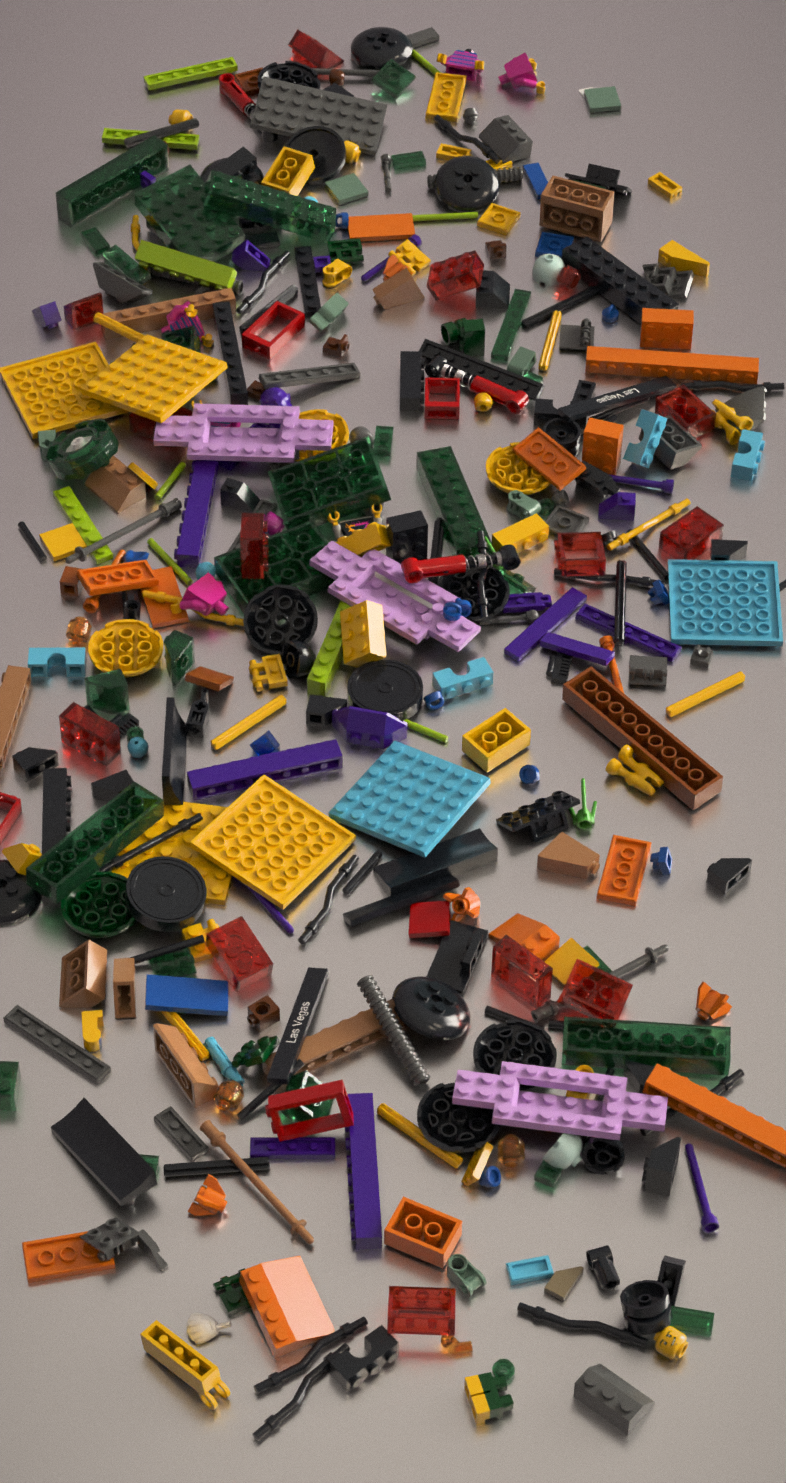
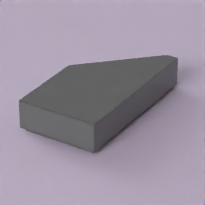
(151, 1249)

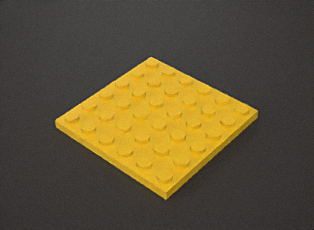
(154, 378)
(50, 389)
(273, 841)
(178, 846)

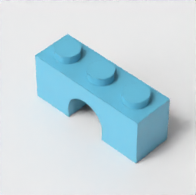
(644, 451)
(748, 455)
(43, 659)
(478, 676)

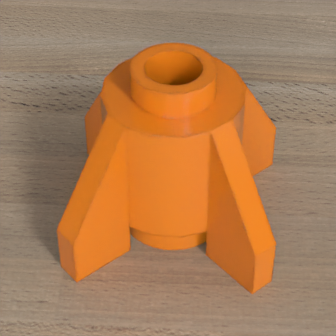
(392, 268)
(464, 904)
(711, 1003)
(209, 1199)

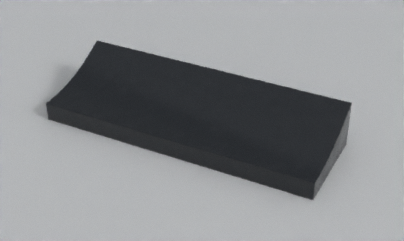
(173, 755)
(446, 858)
(104, 1153)

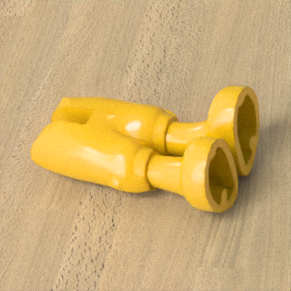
(727, 413)
(641, 775)

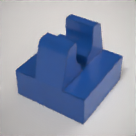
(659, 593)
(662, 860)

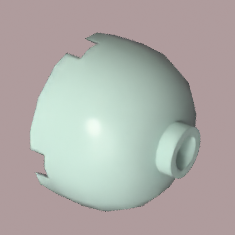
(547, 269)
(565, 1151)

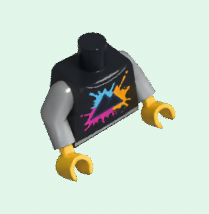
(346, 527)

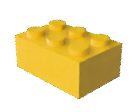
(289, 171)
(363, 633)
(496, 740)

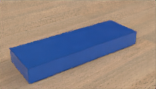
(536, 178)

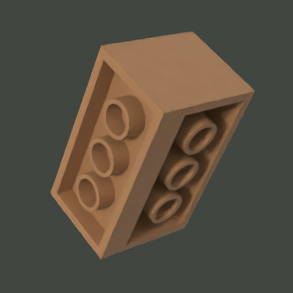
(576, 208)

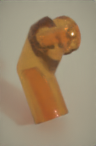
(454, 1346)

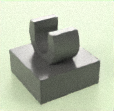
(701, 656)

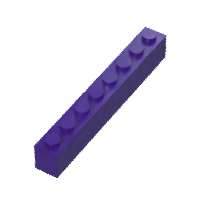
(197, 513)
(277, 766)
(363, 1174)

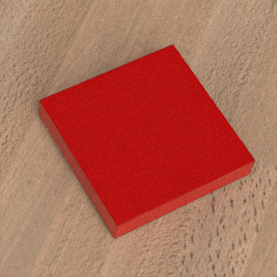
(429, 919)

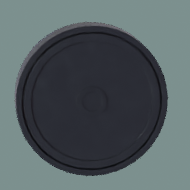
(386, 688)
(165, 894)

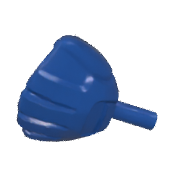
(132, 556)

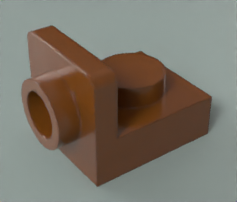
(496, 249)
(336, 347)
(255, 390)

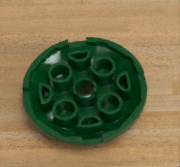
(98, 906)

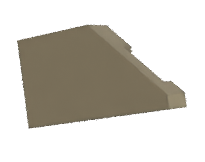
(563, 1282)

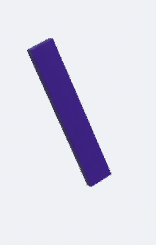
(545, 623)
(633, 634)

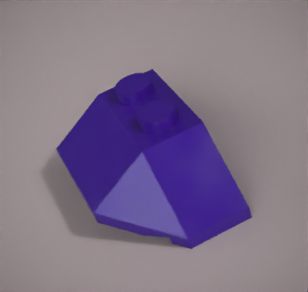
(368, 727)

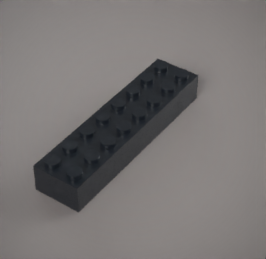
(615, 279)

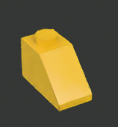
(22, 856)

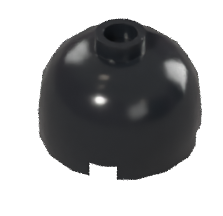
(297, 658)
(603, 1154)

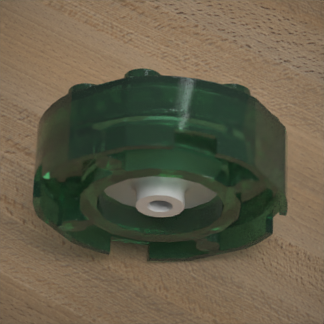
(82, 450)

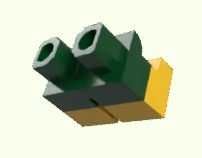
(484, 1397)

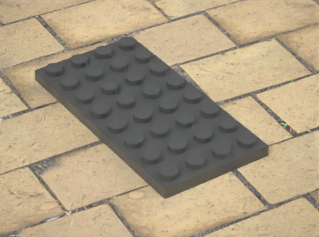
(291, 107)

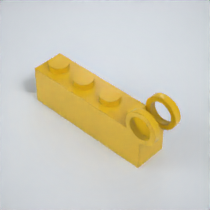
(184, 1362)

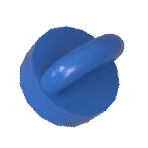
(344, 220)
(610, 314)
(465, 605)
(452, 611)
(432, 697)
(529, 774)
(490, 1177)

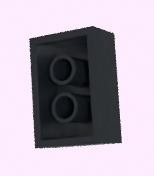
(407, 536)

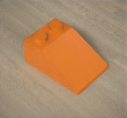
(530, 934)

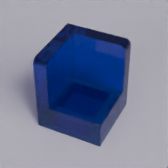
(265, 744)

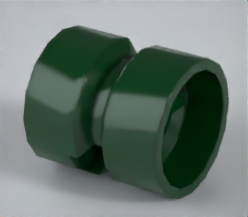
(450, 331)

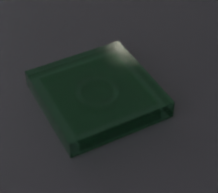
(393, 78)

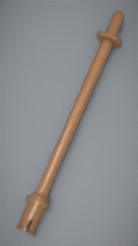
(218, 1139)

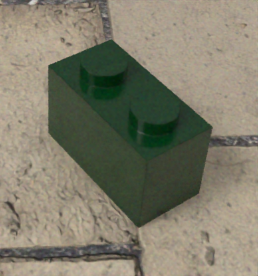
(472, 337)

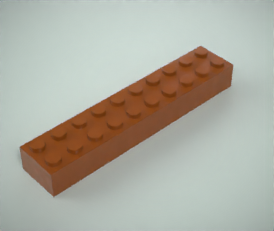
(652, 743)

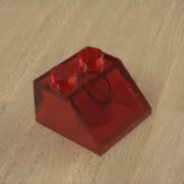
(82, 312)

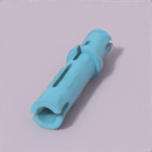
(222, 1061)

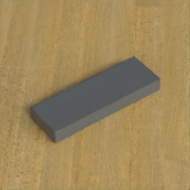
(181, 1134)

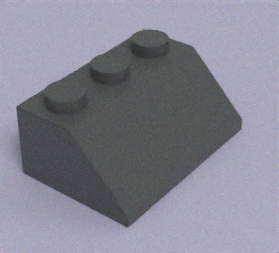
(506, 139)
(675, 444)
(612, 1397)

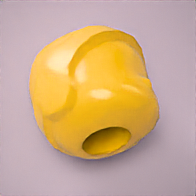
(483, 402)

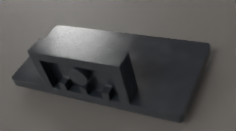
(602, 177)
(542, 817)
(458, 955)

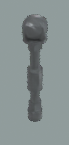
(386, 161)
(530, 616)

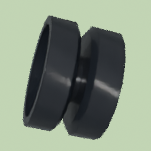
(564, 433)
(646, 1307)

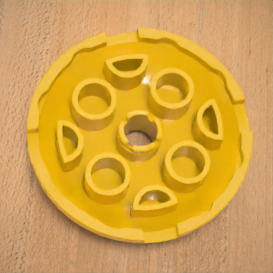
(340, 430)
(511, 473)
(127, 646)

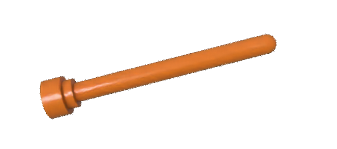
(92, 603)
(607, 642)

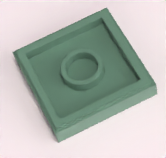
(602, 99)
(346, 189)

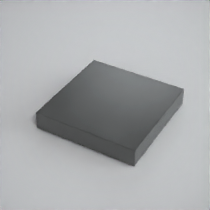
(565, 520)

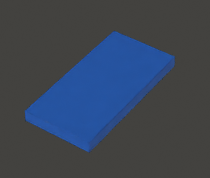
(186, 995)

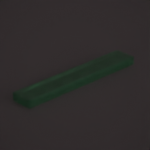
(511, 325)

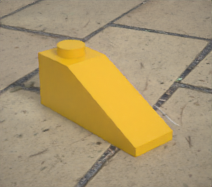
(682, 259)

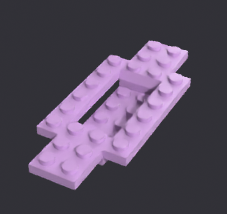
(241, 442)
(404, 615)
(557, 1112)

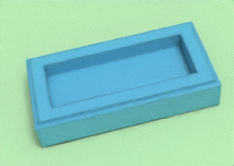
(529, 1270)

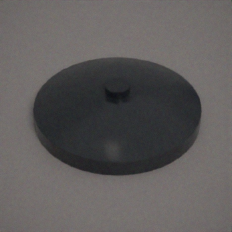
(326, 149)

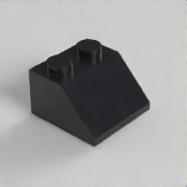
(493, 291)
(661, 1167)

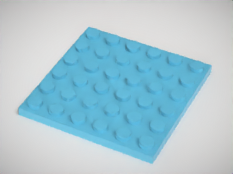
(724, 602)
(409, 798)

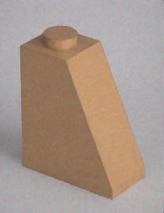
(397, 291)
(568, 857)
(124, 988)

